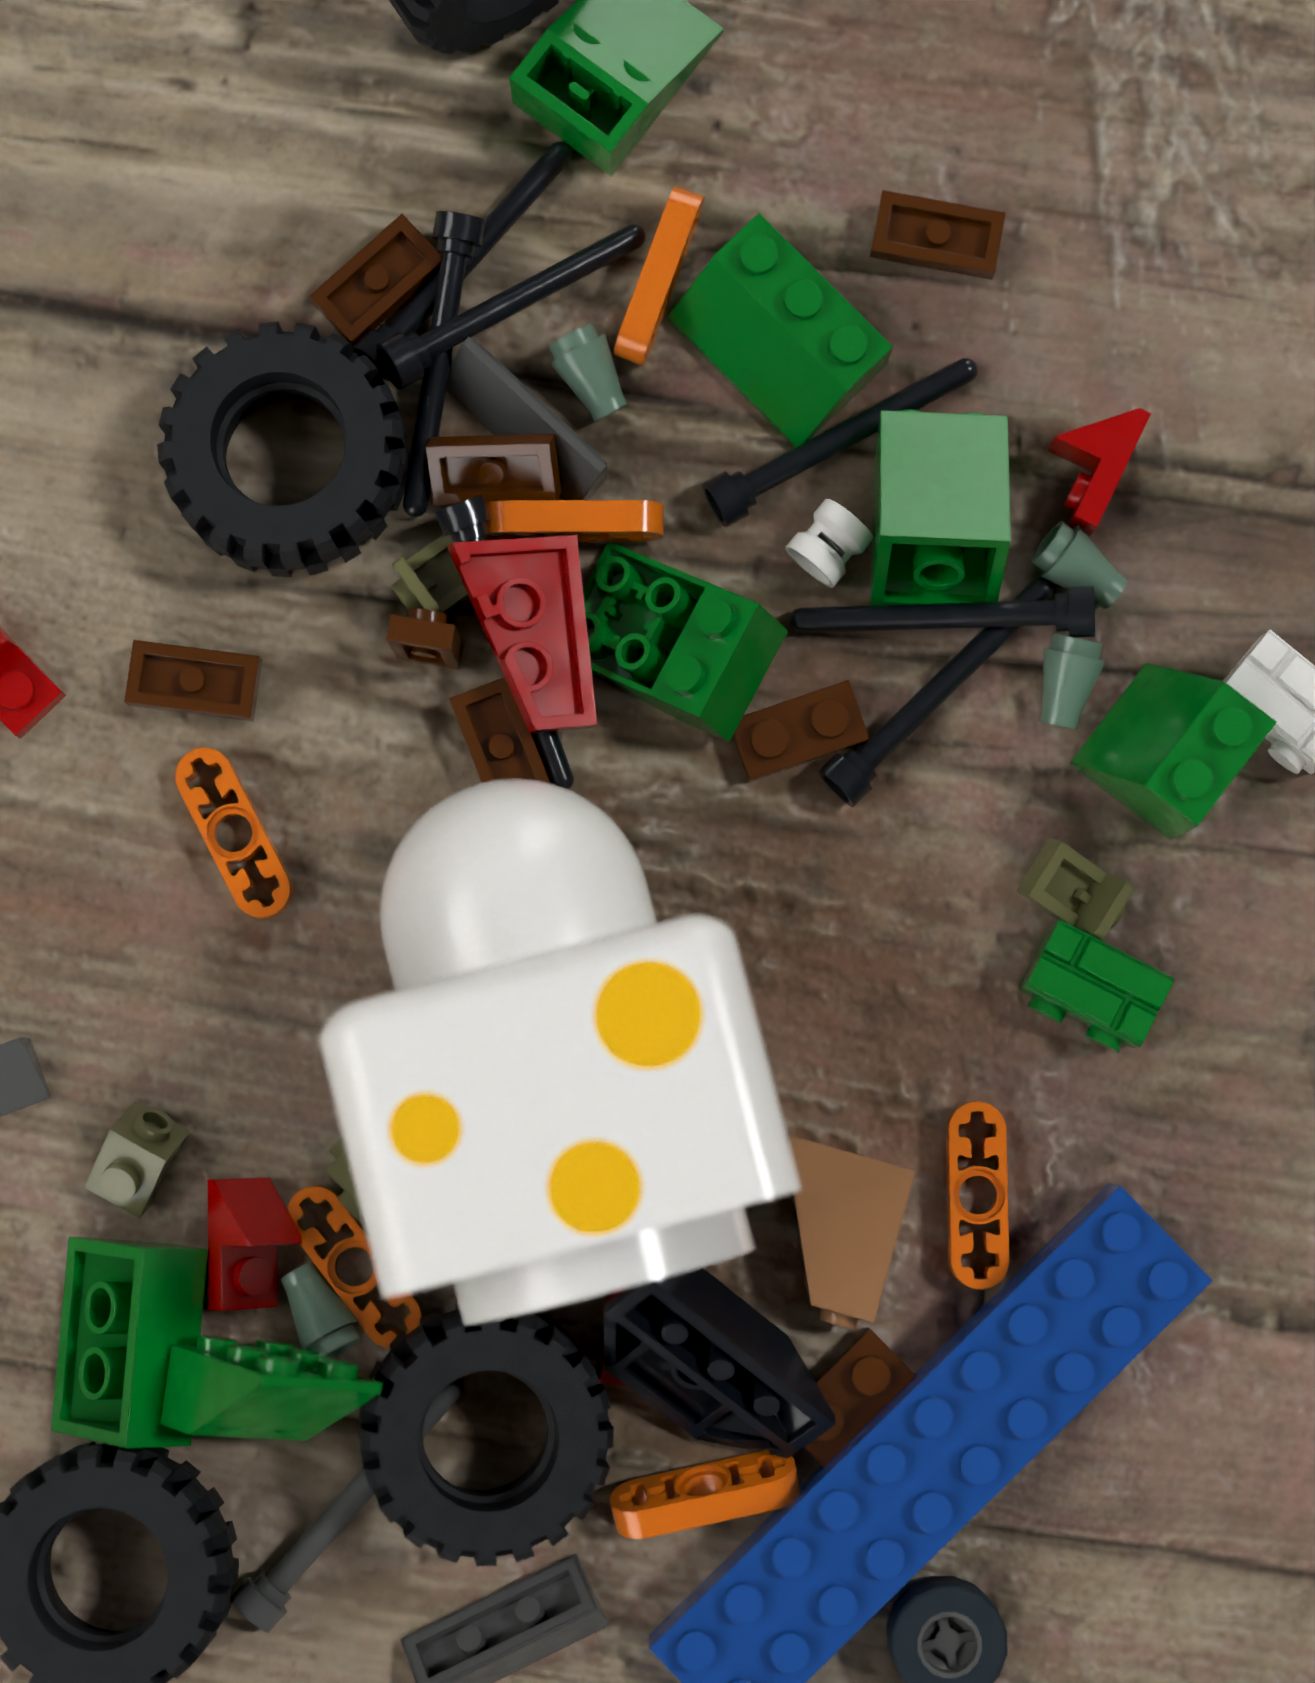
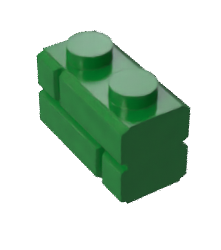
(1096, 986)

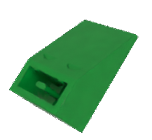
(611, 72)
(677, 640)
(259, 1390)

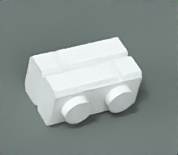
(1284, 688)

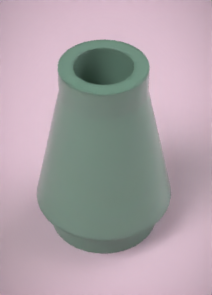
(589, 370)
(1074, 560)
(1068, 678)
(319, 1313)

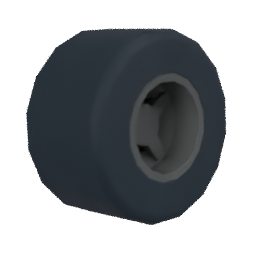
(958, 1655)

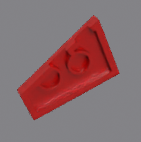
(535, 623)

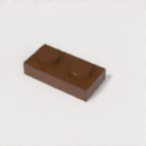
(937, 234)
(377, 280)
(493, 467)
(425, 638)
(193, 680)
(799, 731)
(497, 734)
(857, 1390)

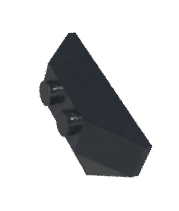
(713, 1364)

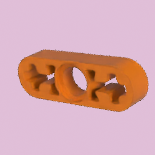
(659, 275)
(585, 518)
(227, 784)
(963, 1243)
(328, 1265)
(672, 1499)

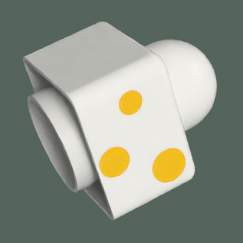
(557, 1071)

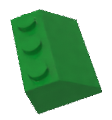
(779, 332)
(117, 1334)

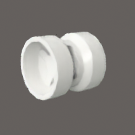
(829, 543)

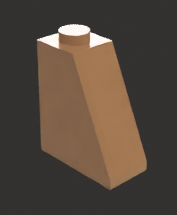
(846, 1228)

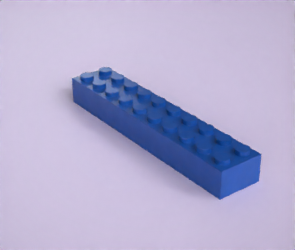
(935, 1451)

